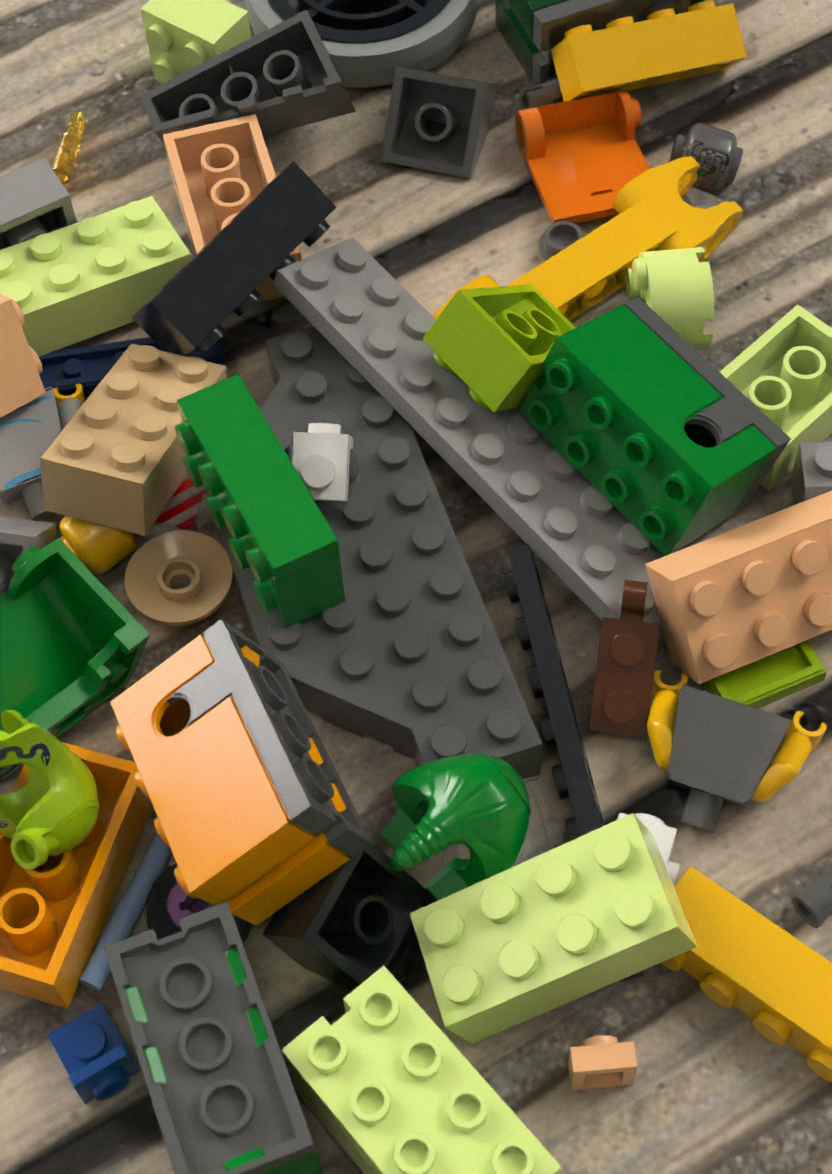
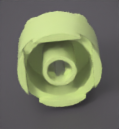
(676, 290)

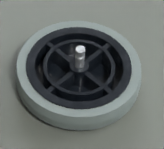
(376, 35)

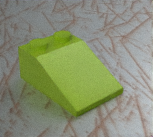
(497, 341)

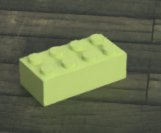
(91, 273)
(551, 930)

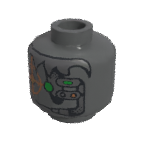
(714, 151)

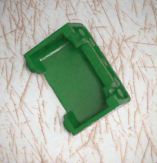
(62, 641)

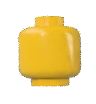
(96, 544)

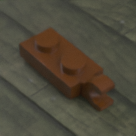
(625, 667)

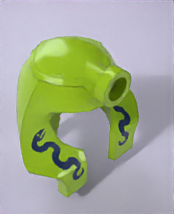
(57, 801)

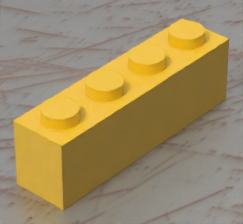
(648, 51)
(757, 970)

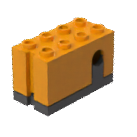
(237, 775)

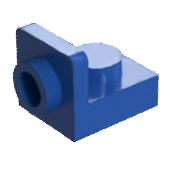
(94, 1055)

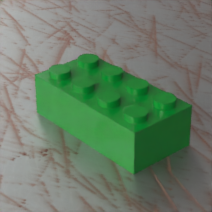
(261, 502)

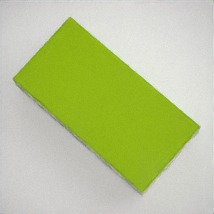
(770, 677)

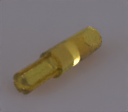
(69, 147)

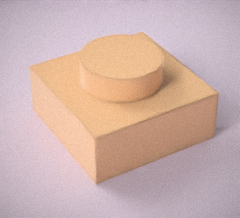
(602, 1063)

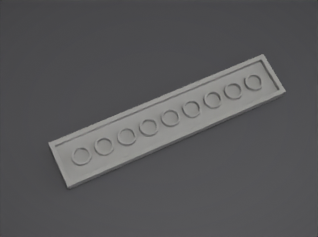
(496, 453)

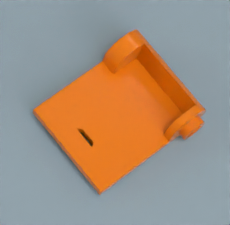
(581, 153)

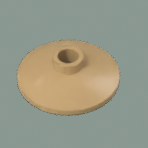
(173, 560)

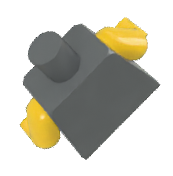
(723, 749)

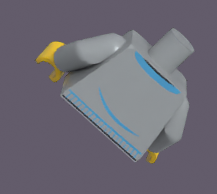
(25, 438)

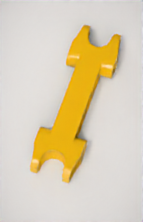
(648, 220)

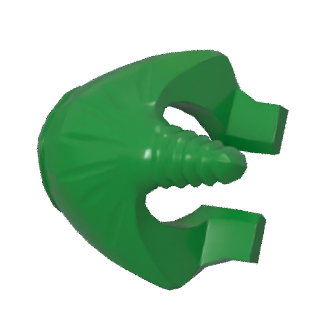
(464, 802)

